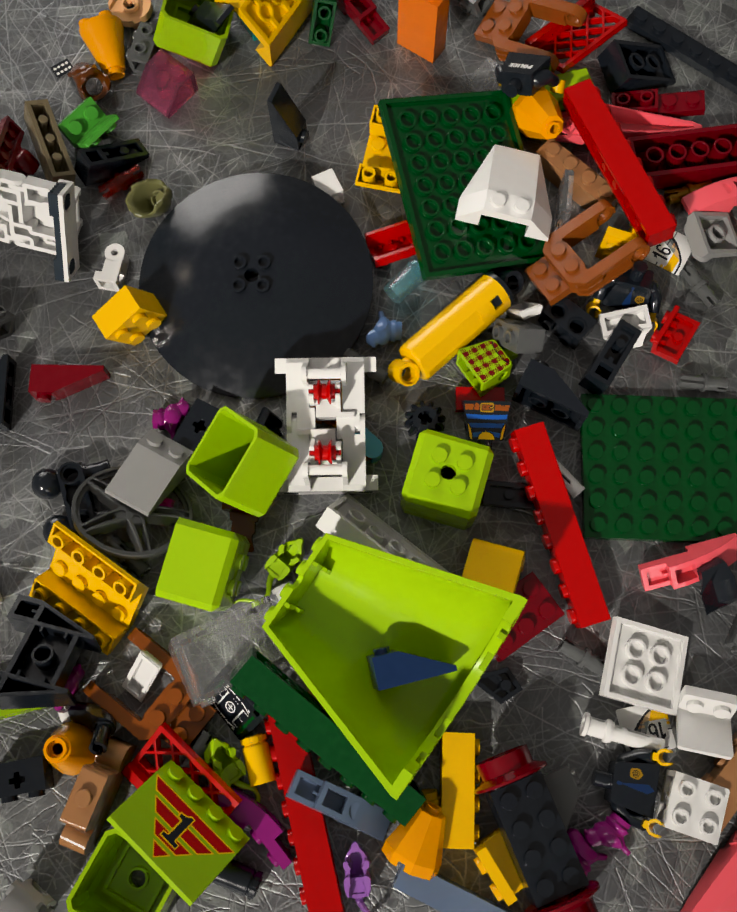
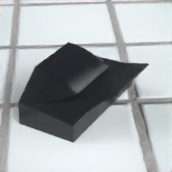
(717, 585)

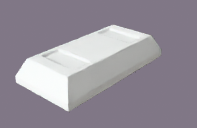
(524, 310)
(142, 675)

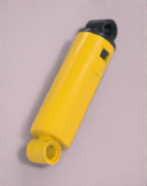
(456, 326)

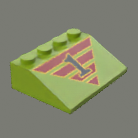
(179, 831)

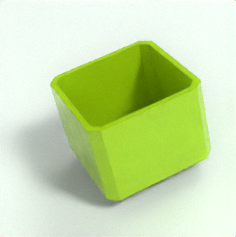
(188, 40)
(242, 462)
(443, 500)
(203, 566)
(108, 884)

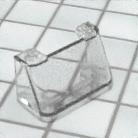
(215, 648)

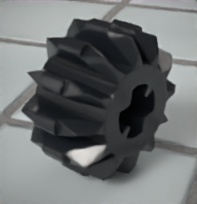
(418, 413)

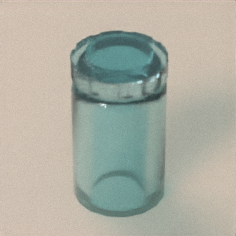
(404, 282)

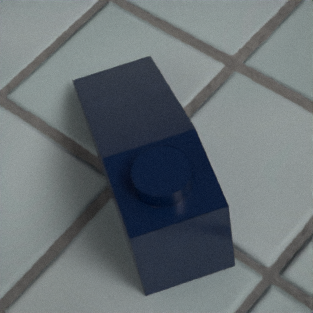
(396, 668)

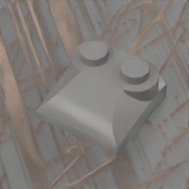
(710, 235)

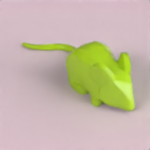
(281, 564)
(227, 765)

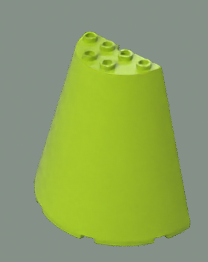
(369, 599)

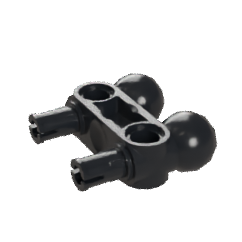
(51, 483)

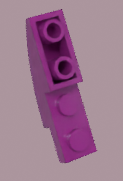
(264, 826)

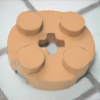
(131, 17)

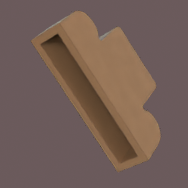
(94, 796)

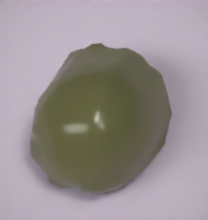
(149, 198)

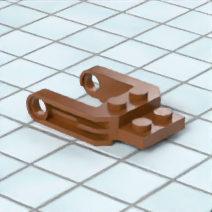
(508, 21)
(563, 270)
(170, 706)

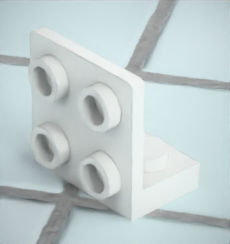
(705, 722)
(692, 806)

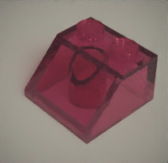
(166, 83)

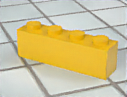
(457, 789)

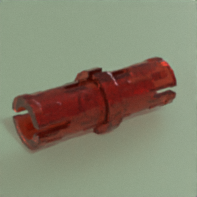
(121, 181)

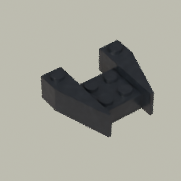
(43, 656)

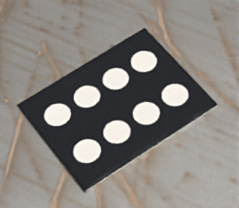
(61, 68)

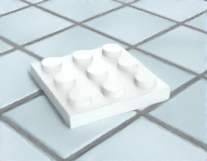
(644, 666)

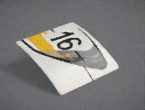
(671, 253)
(647, 722)

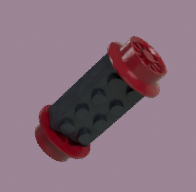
(535, 833)

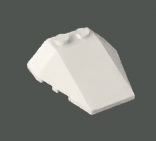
(509, 188)

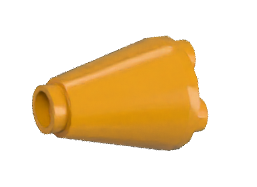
(105, 41)
(69, 748)

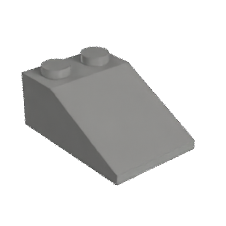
(150, 472)

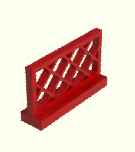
(552, 34)
(141, 769)

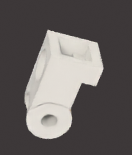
(114, 269)

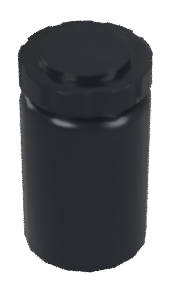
(240, 879)

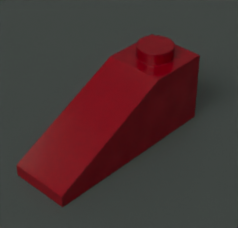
(59, 381)

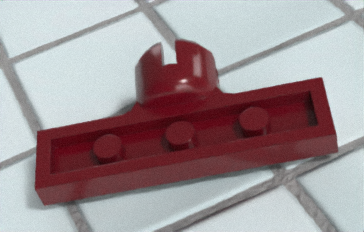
(11, 154)

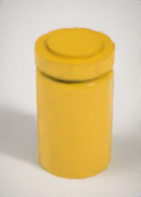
(258, 759)

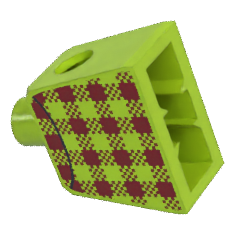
(485, 365)

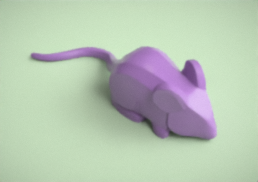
(357, 875)

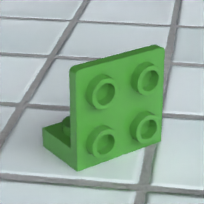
(87, 124)

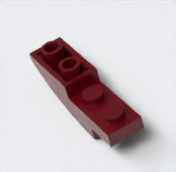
(365, 17)
(668, 104)

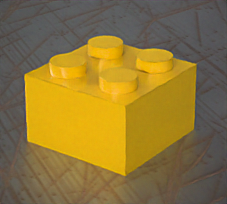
(129, 316)

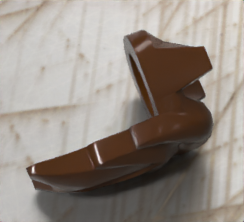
(82, 73)
(242, 523)

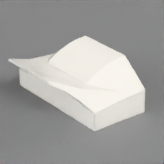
(636, 316)

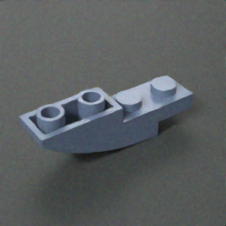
(338, 804)

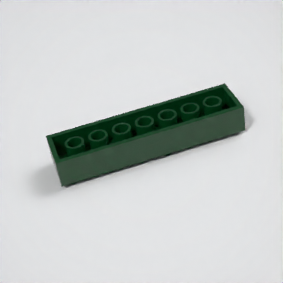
(308, 721)

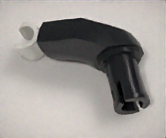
(96, 719)

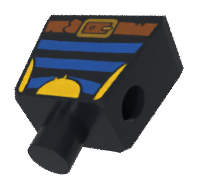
(485, 420)

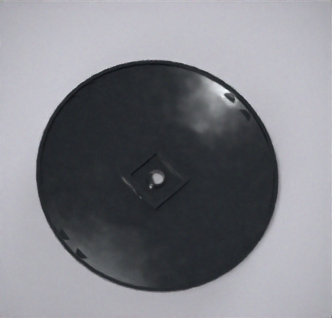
(308, 291)

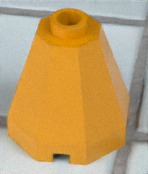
(538, 115)
(418, 843)

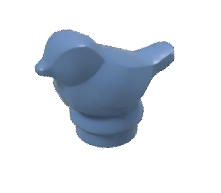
(384, 331)

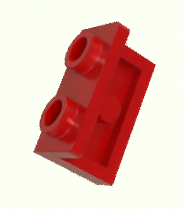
(390, 243)
(674, 335)

